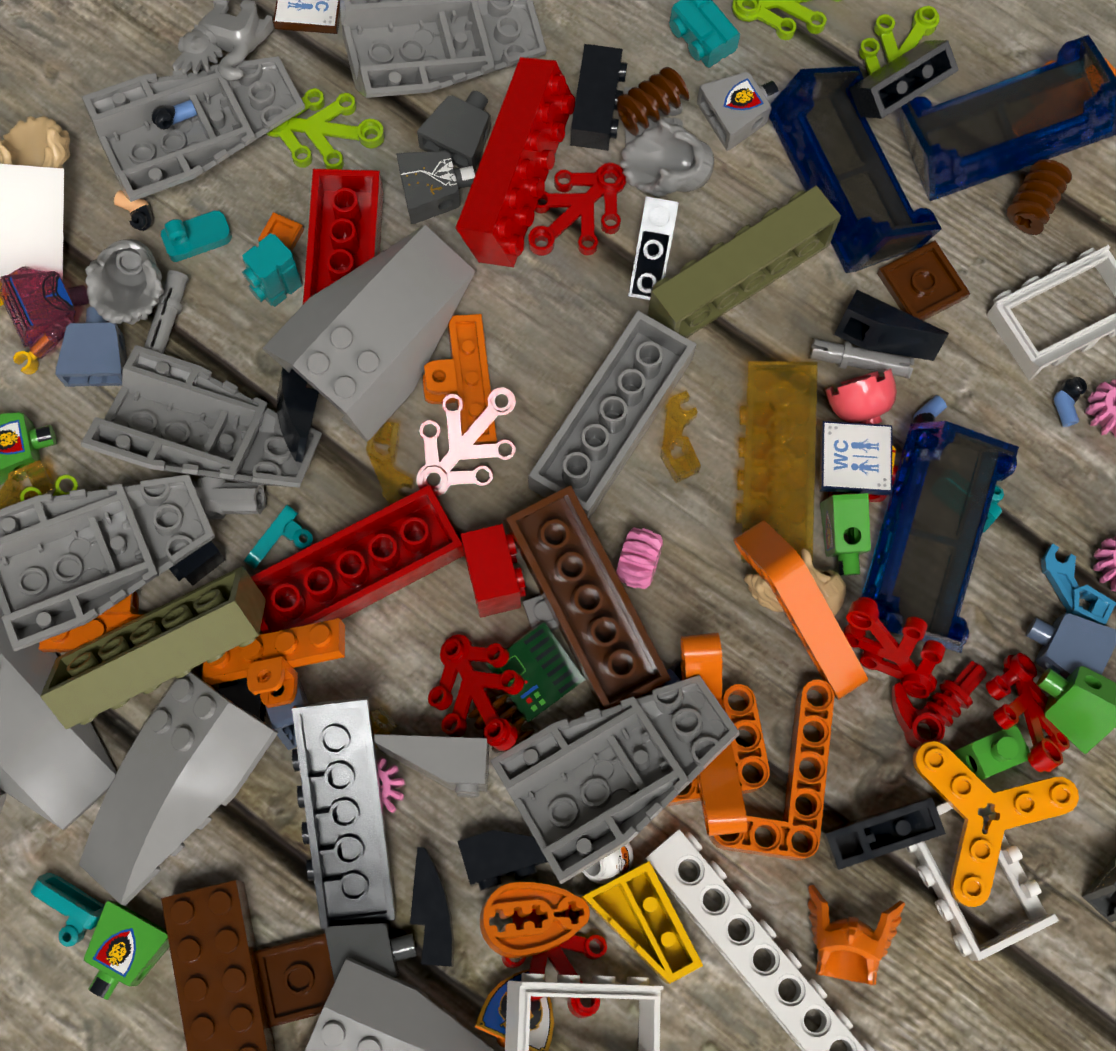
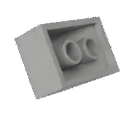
(450, 761)

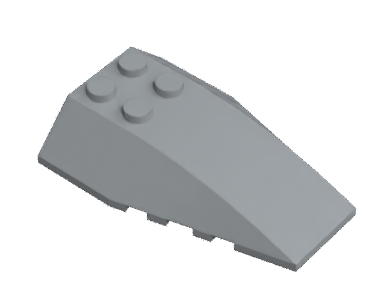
(434, 43)
(226, 121)
(375, 329)
(191, 423)
(90, 550)
(40, 761)
(610, 773)
(175, 775)
(386, 1014)

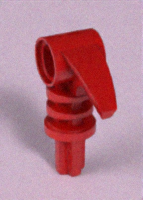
(937, 714)

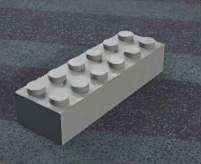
(613, 412)

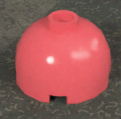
(863, 397)

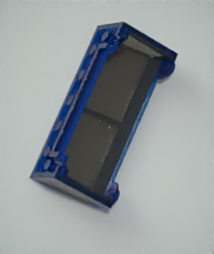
(1012, 121)
(843, 158)
(935, 528)

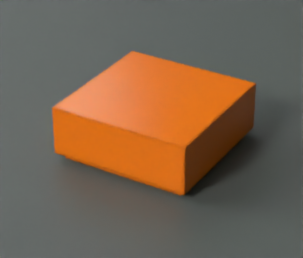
(284, 228)

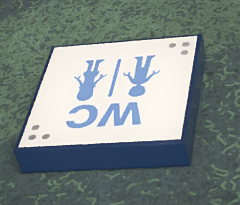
(856, 458)

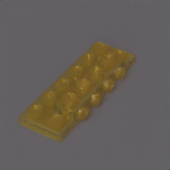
(779, 450)

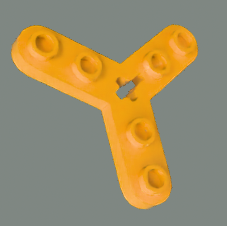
(1014, 807)

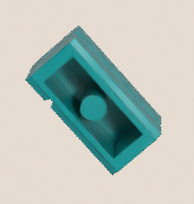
(704, 29)
(271, 270)

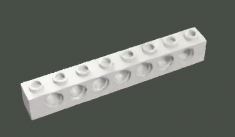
(740, 954)

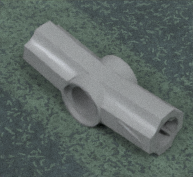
(224, 498)

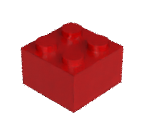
(491, 570)

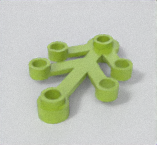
(792, 7)
(920, 26)
(319, 126)

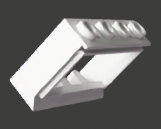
(1015, 337)
(949, 910)
(520, 994)

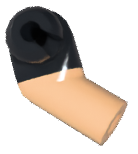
(139, 211)

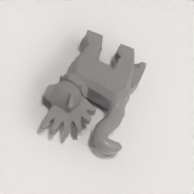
(223, 32)

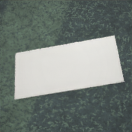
(31, 218)

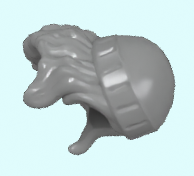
(667, 160)
(124, 282)

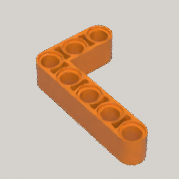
(803, 605)
(753, 755)
(719, 781)
(797, 785)

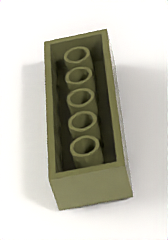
(745, 263)
(155, 648)

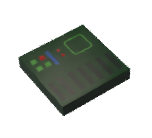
(545, 671)

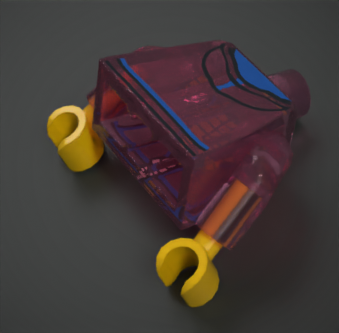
(39, 310)

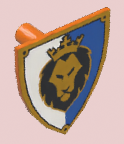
(493, 1016)

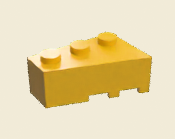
(646, 921)

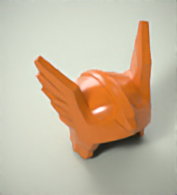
(847, 945)

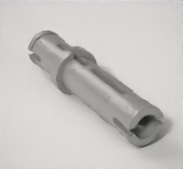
(167, 309)
(847, 355)

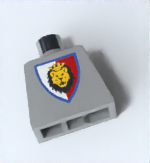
(736, 106)

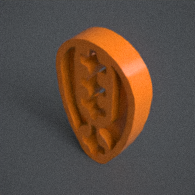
(528, 940)

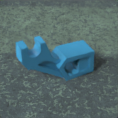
(1066, 587)

